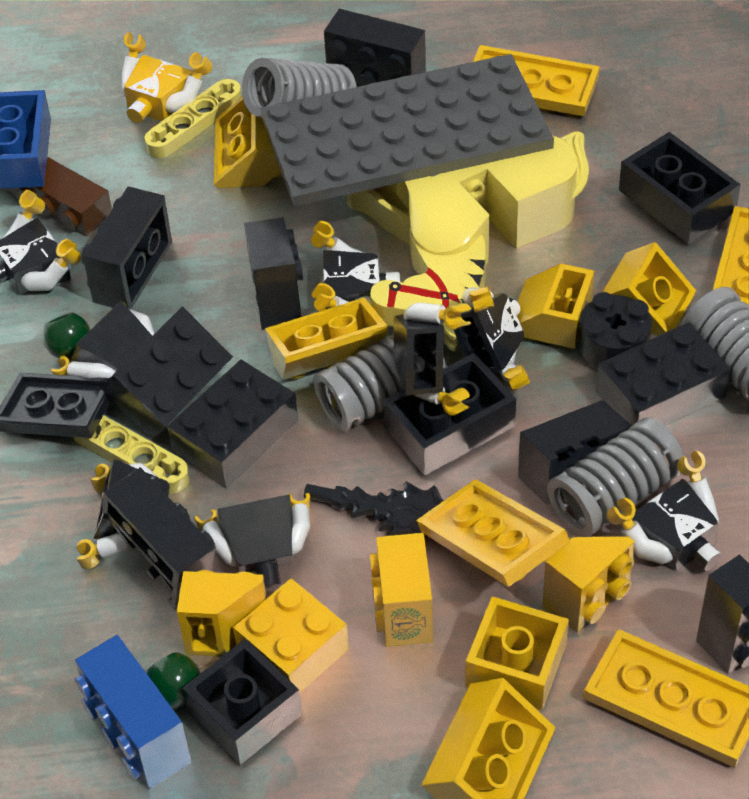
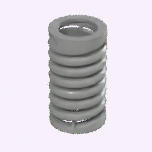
(281, 81)
(725, 331)
(359, 384)
(620, 469)

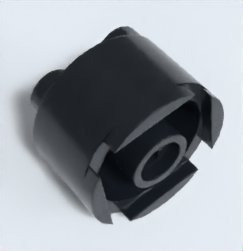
(611, 327)

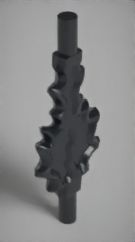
(398, 509)

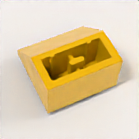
(554, 303)
(587, 578)
(212, 606)

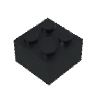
(243, 701)

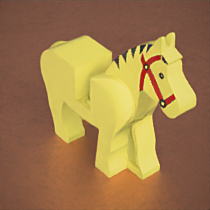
(449, 218)

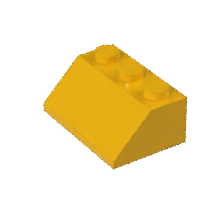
(242, 150)
(324, 337)
(489, 746)

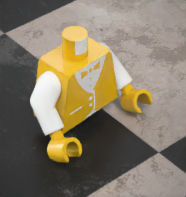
(158, 87)

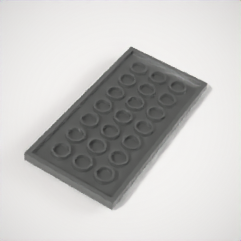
(404, 129)

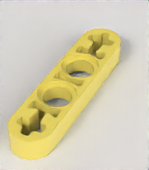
(167, 139)
(134, 446)

